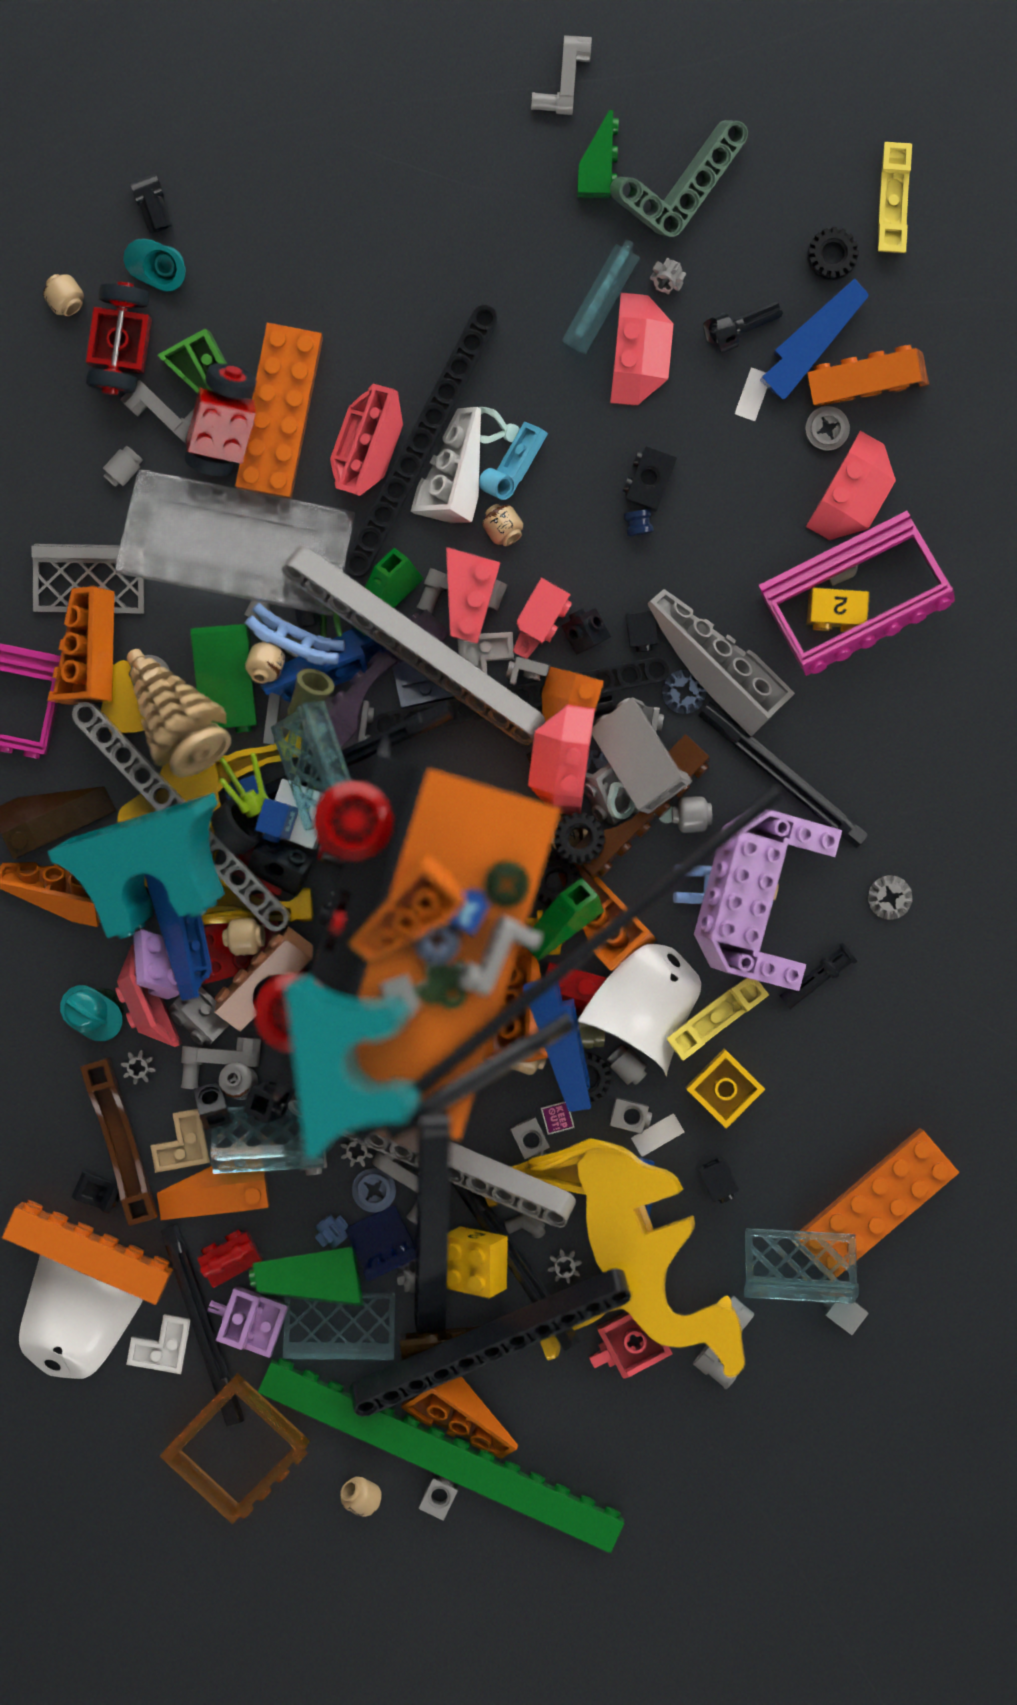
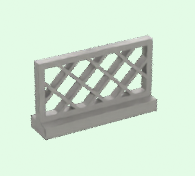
(79, 554)

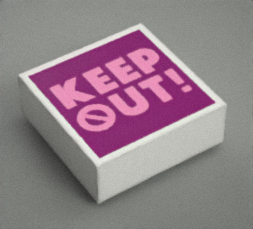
(557, 1117)

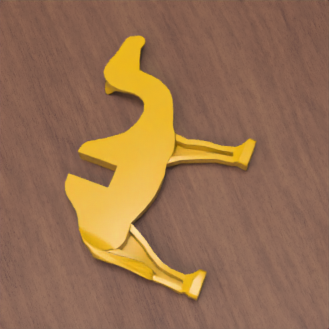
(126, 716)
(624, 1239)

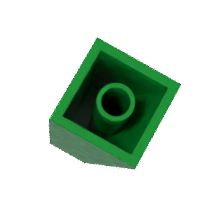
(221, 673)
(315, 1277)

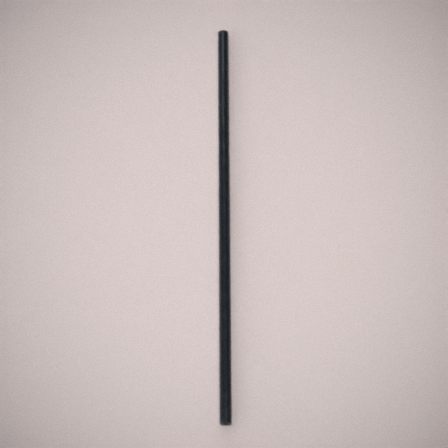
(588, 948)

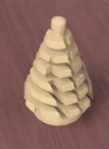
(177, 718)

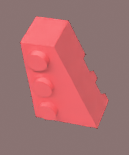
(470, 591)

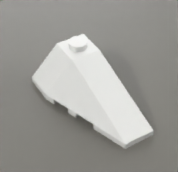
(453, 481)

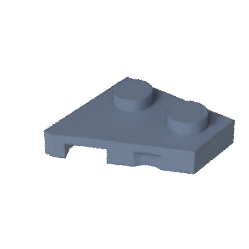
(415, 688)

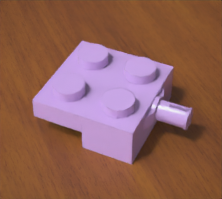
(153, 965)
(250, 1321)

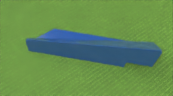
(812, 339)
(357, 652)
(183, 940)
(567, 1053)

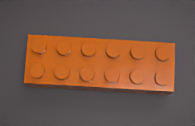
(282, 409)
(882, 1198)
(88, 1252)

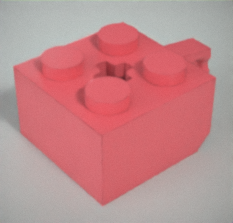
(539, 616)
(627, 1357)

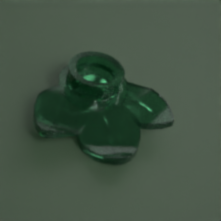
(439, 981)

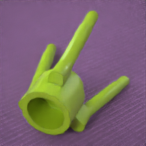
(249, 801)

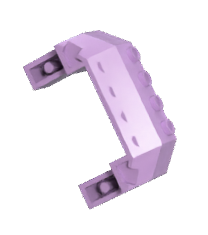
(742, 895)

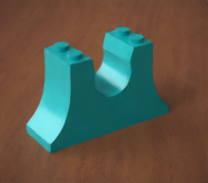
(161, 843)
(329, 1080)

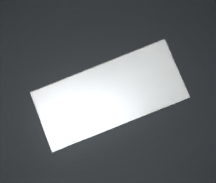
(751, 395)
(657, 1135)

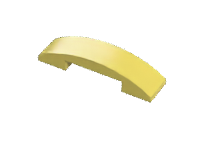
(894, 197)
(716, 1017)

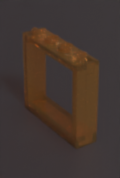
(203, 1482)

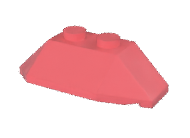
(640, 349)
(367, 440)
(854, 491)
(562, 758)
(146, 1011)

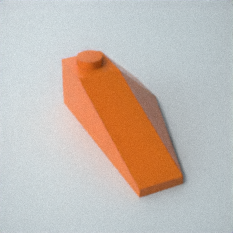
(50, 889)
(462, 1413)

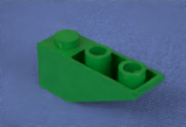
(596, 165)
(393, 579)
(566, 916)

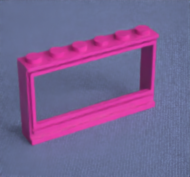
(839, 560)
(35, 665)

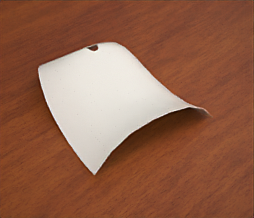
(643, 1001)
(72, 1314)

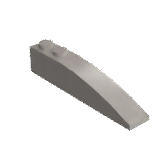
(729, 675)

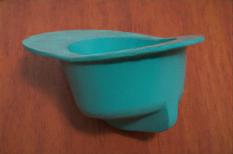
(155, 264)
(91, 1013)

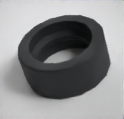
(235, 828)

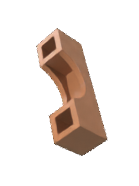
(284, 955)

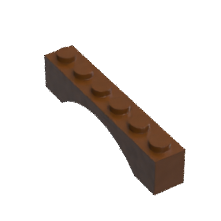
(688, 758)
(120, 1141)

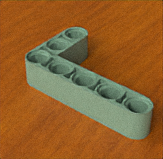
(685, 185)

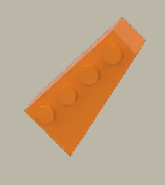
(867, 376)
(87, 649)

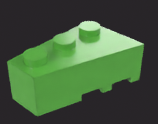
(193, 358)

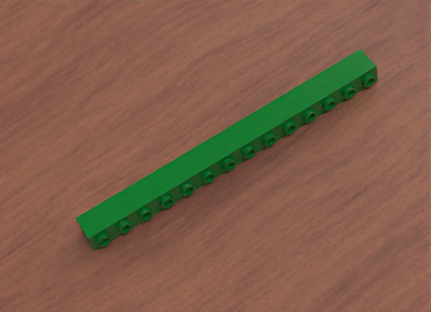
(444, 1456)

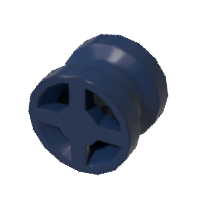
(638, 522)

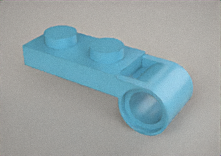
(515, 464)

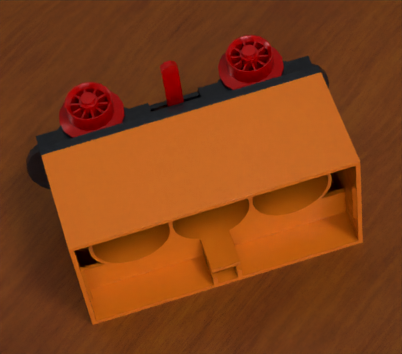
(377, 839)

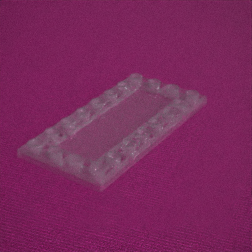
(227, 539)

